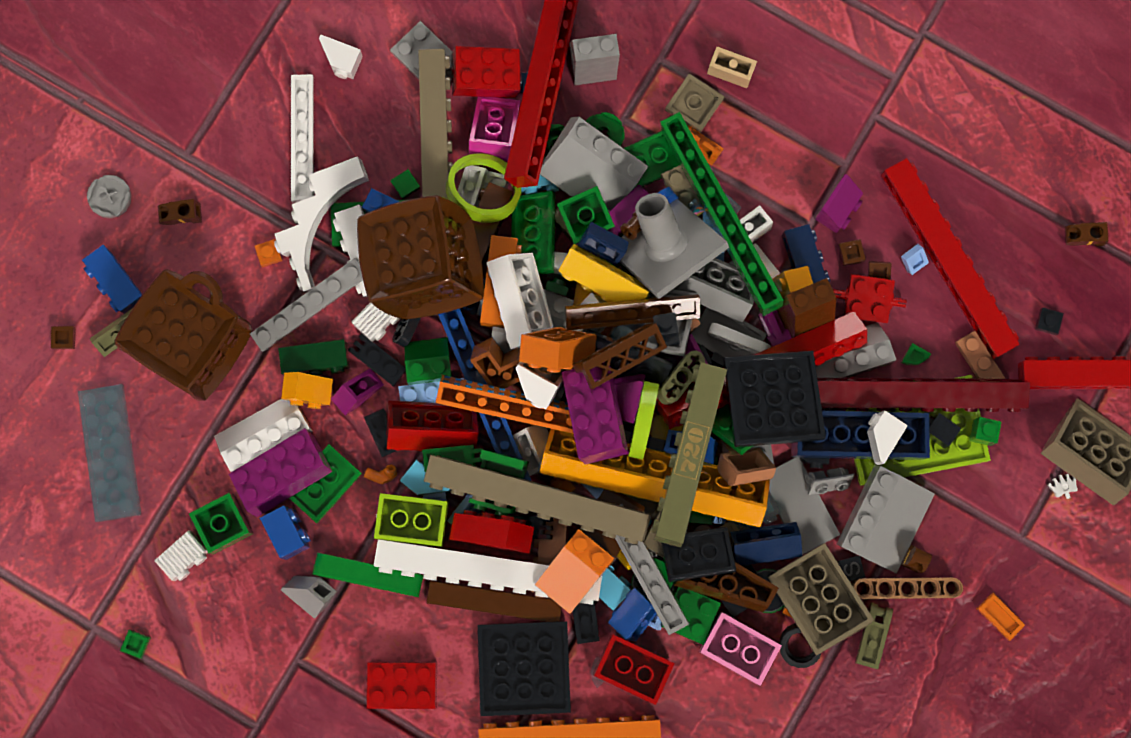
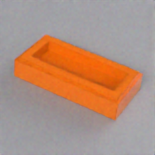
(1000, 616)

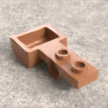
(744, 468)

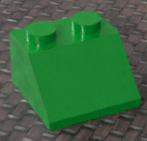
(584, 209)
(427, 360)

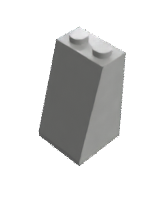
(594, 59)

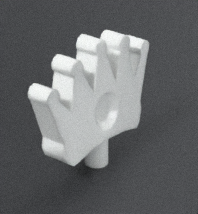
(1064, 486)

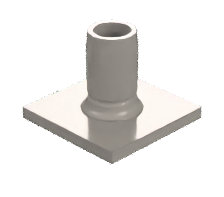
(670, 244)

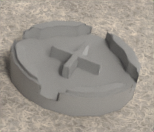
(109, 196)

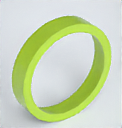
(478, 214)
(643, 420)

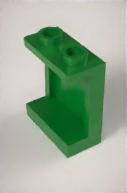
(503, 464)

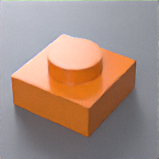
(267, 253)

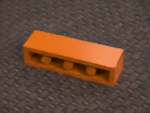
(490, 311)

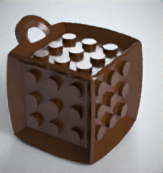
(419, 257)
(185, 333)

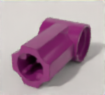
(774, 328)

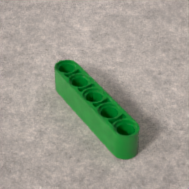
(366, 575)

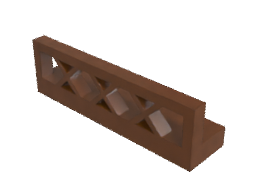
(615, 348)

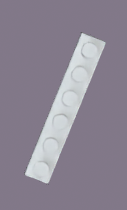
(302, 136)

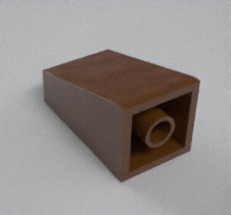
(808, 308)

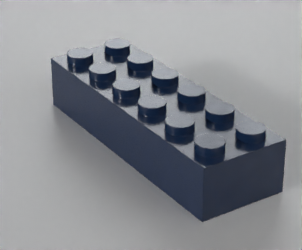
(848, 437)

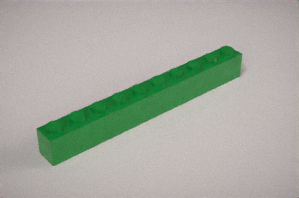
(721, 214)

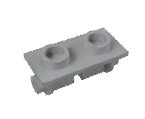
(837, 479)

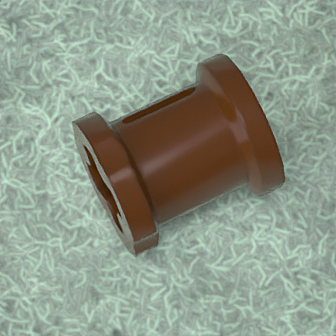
(631, 228)

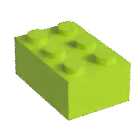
(411, 520)

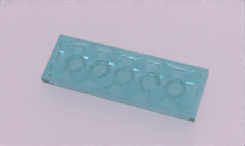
(109, 453)

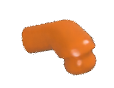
(383, 476)

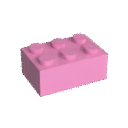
(740, 648)

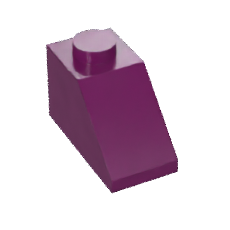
(356, 391)

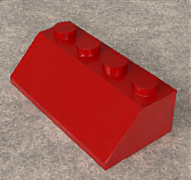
(429, 426)

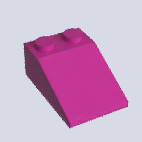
(494, 126)

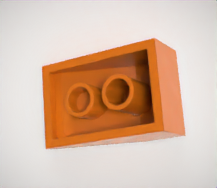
(574, 571)

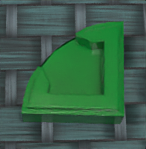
(915, 355)

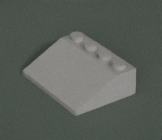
(590, 159)
(885, 518)

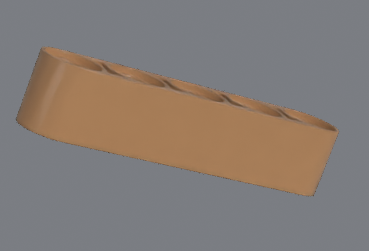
(916, 584)

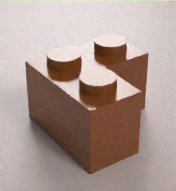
(494, 365)

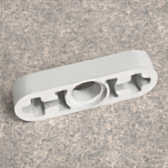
(737, 339)

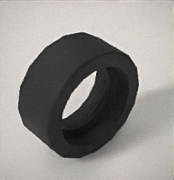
(798, 662)

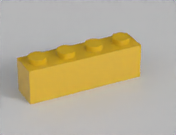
(601, 276)

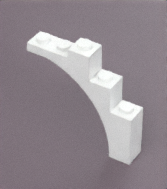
(329, 187)

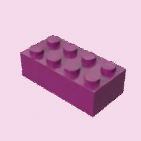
(594, 417)
(280, 472)

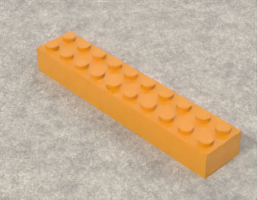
(646, 479)

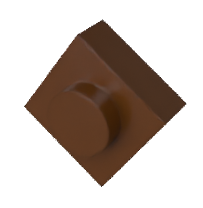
(851, 252)
(879, 269)
(63, 337)

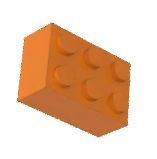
(556, 348)

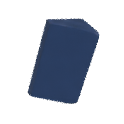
(603, 243)

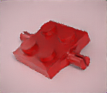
(870, 297)

